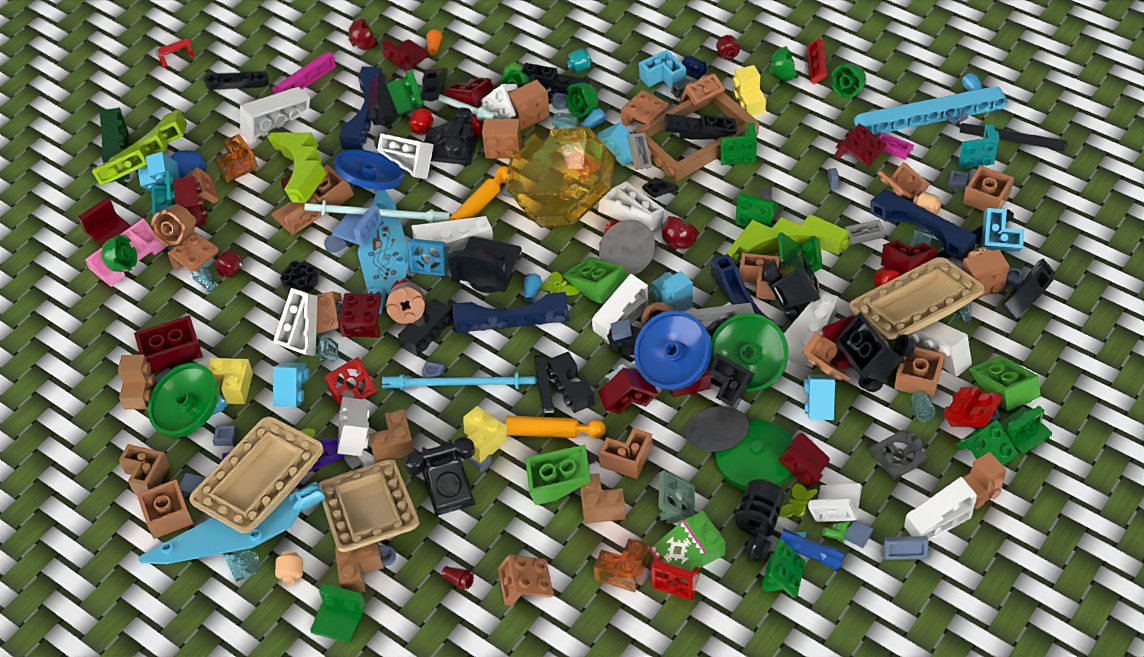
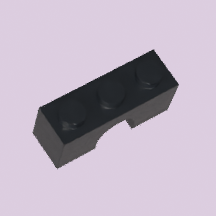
(418, 338)
(575, 394)

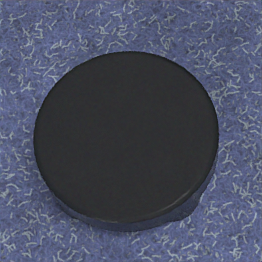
(299, 276)

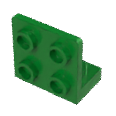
(405, 93)
(740, 148)
(810, 249)
(989, 439)
(338, 613)

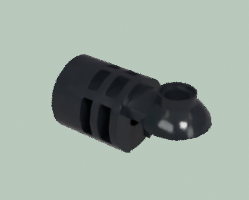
(759, 515)

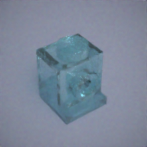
(243, 563)

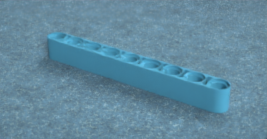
(932, 110)

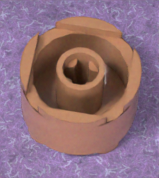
(173, 225)
(408, 313)

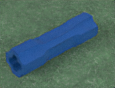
(825, 555)

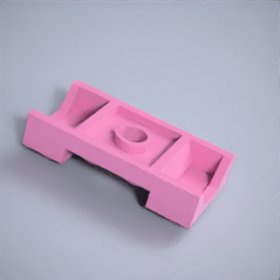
(144, 243)

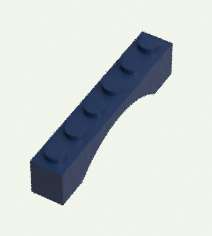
(355, 131)
(954, 239)
(730, 282)
(473, 317)

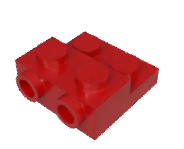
(971, 407)

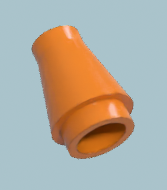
(433, 41)

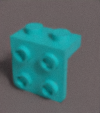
(980, 151)
(163, 195)

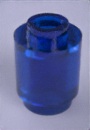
(695, 66)

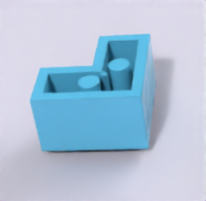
(662, 68)
(616, 141)
(155, 171)
(995, 234)
(674, 290)
(288, 383)
(821, 396)

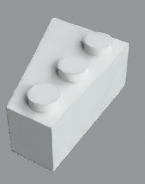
(408, 153)

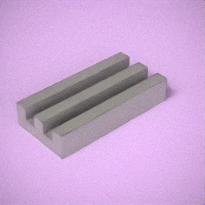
(639, 150)
(865, 234)

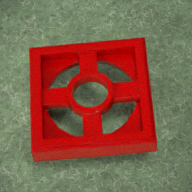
(161, 52)
(363, 376)
(681, 589)

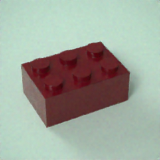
(169, 344)

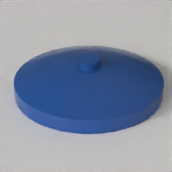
(368, 169)
(672, 350)

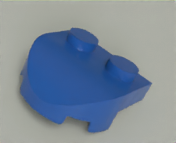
(188, 161)

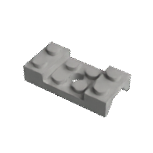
(715, 316)

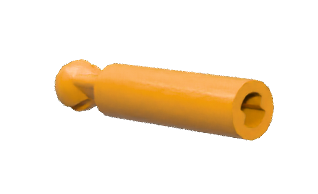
(481, 196)
(552, 427)

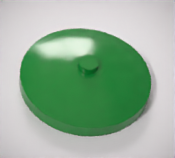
(755, 345)
(183, 400)
(756, 456)

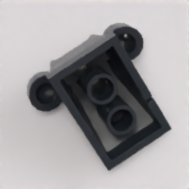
(454, 140)
(795, 281)
(871, 352)
(444, 474)

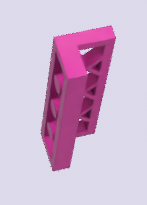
(307, 74)

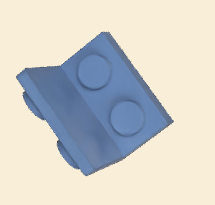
(358, 227)

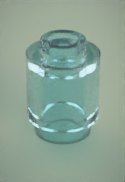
(564, 120)
(923, 406)

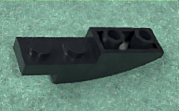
(549, 77)
(433, 82)
(700, 129)
(1029, 290)

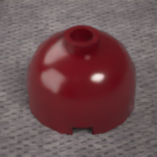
(362, 35)
(678, 234)

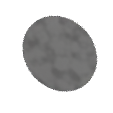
(628, 245)
(716, 428)

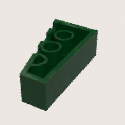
(114, 135)

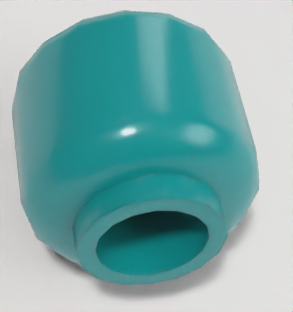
(579, 60)

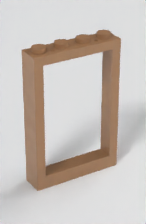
(707, 154)

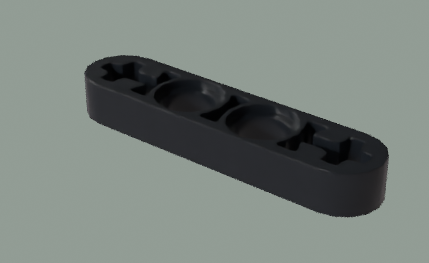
(212, 81)
(544, 387)

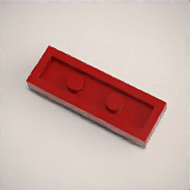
(816, 61)

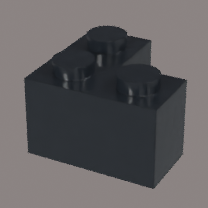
(736, 380)

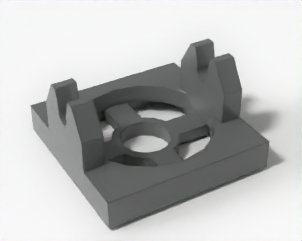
(886, 460)

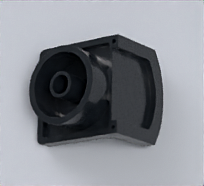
(483, 271)

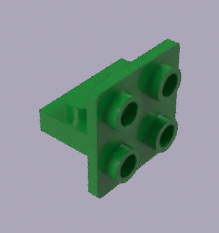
(755, 209)
(1026, 429)
(783, 570)

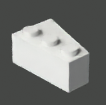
(628, 203)
(626, 303)
(298, 323)
(945, 340)
(353, 426)
(942, 511)

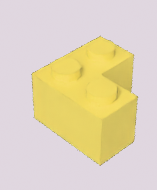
(747, 90)
(233, 378)
(485, 432)

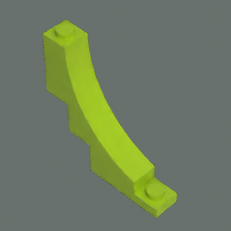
(134, 157)
(307, 170)
(763, 239)

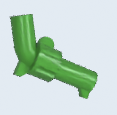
(838, 530)

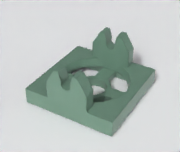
(669, 485)

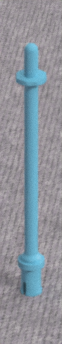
(403, 382)

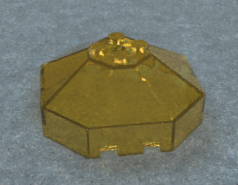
(545, 169)

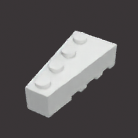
(272, 112)
(453, 233)
(811, 320)

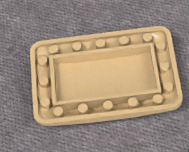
(918, 298)
(257, 475)
(367, 505)

